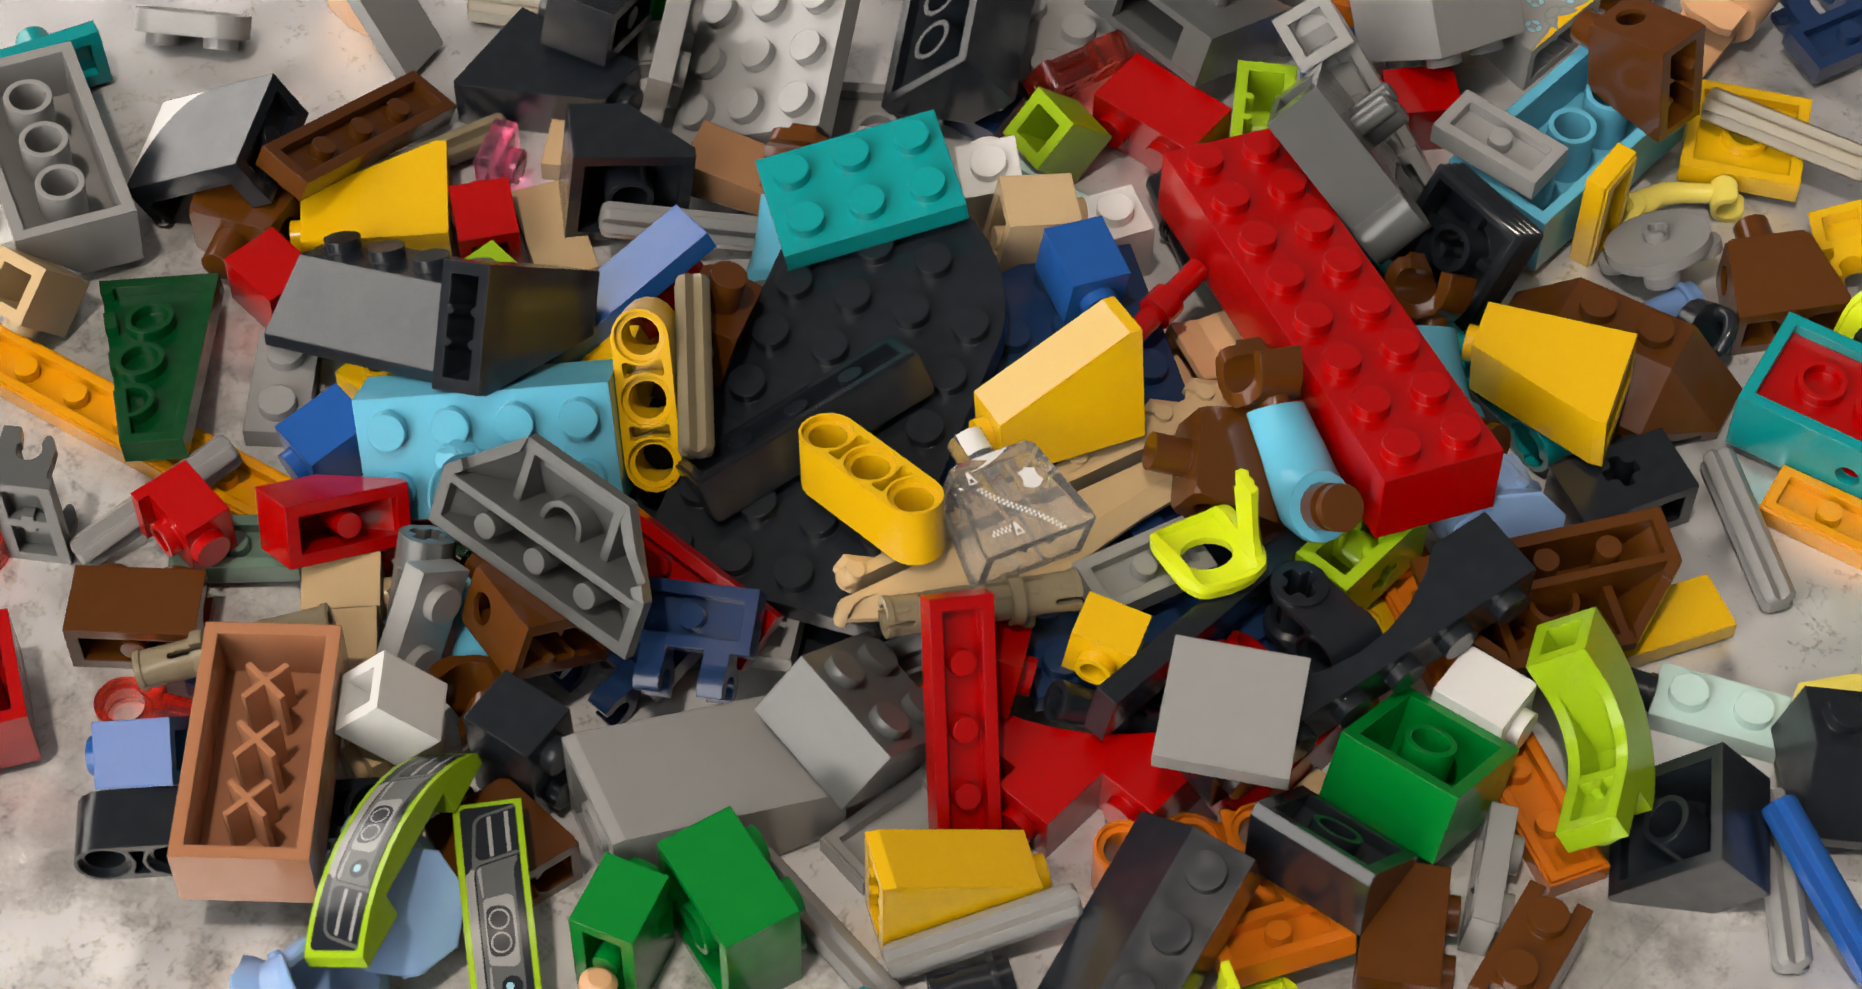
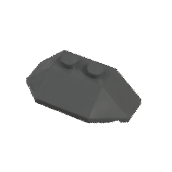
(553, 534)

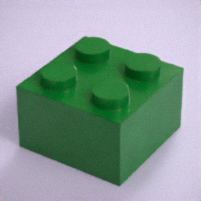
(1418, 773)
(732, 904)

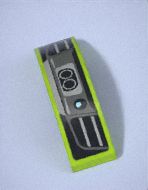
(496, 896)
(351, 901)

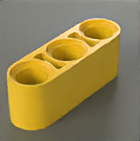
(638, 363)
(872, 488)

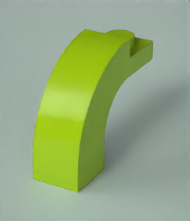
(1602, 727)

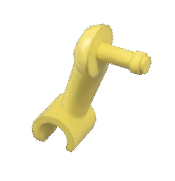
(1721, 194)

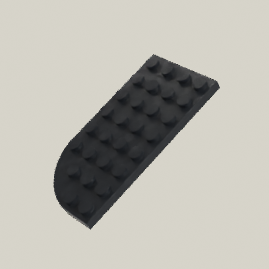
(930, 292)

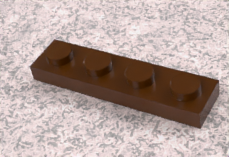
(355, 135)

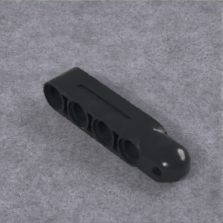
(130, 828)

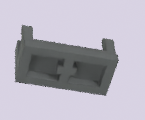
(29, 503)

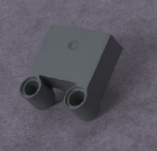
(1199, 36)
(1349, 160)

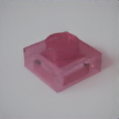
(501, 153)

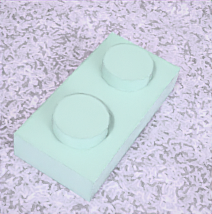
(1716, 711)

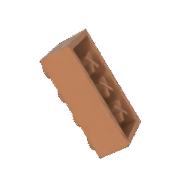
(259, 763)

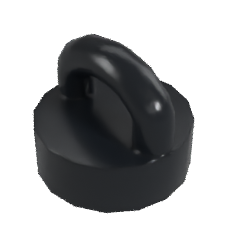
(1714, 321)

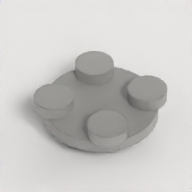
(1659, 247)

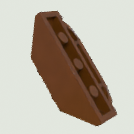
(1675, 373)
(1603, 563)

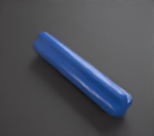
(1818, 877)

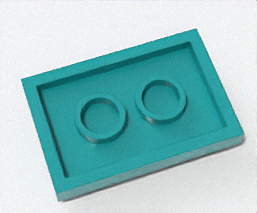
(861, 189)

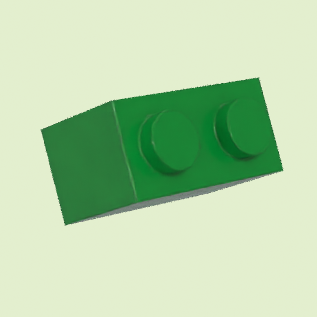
(624, 922)

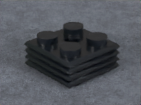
(1493, 233)

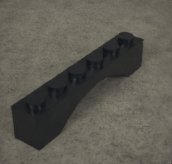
(1467, 586)

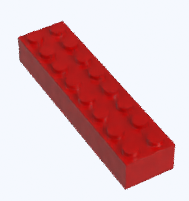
(1368, 373)

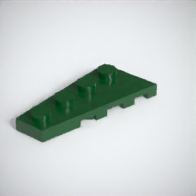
(159, 358)

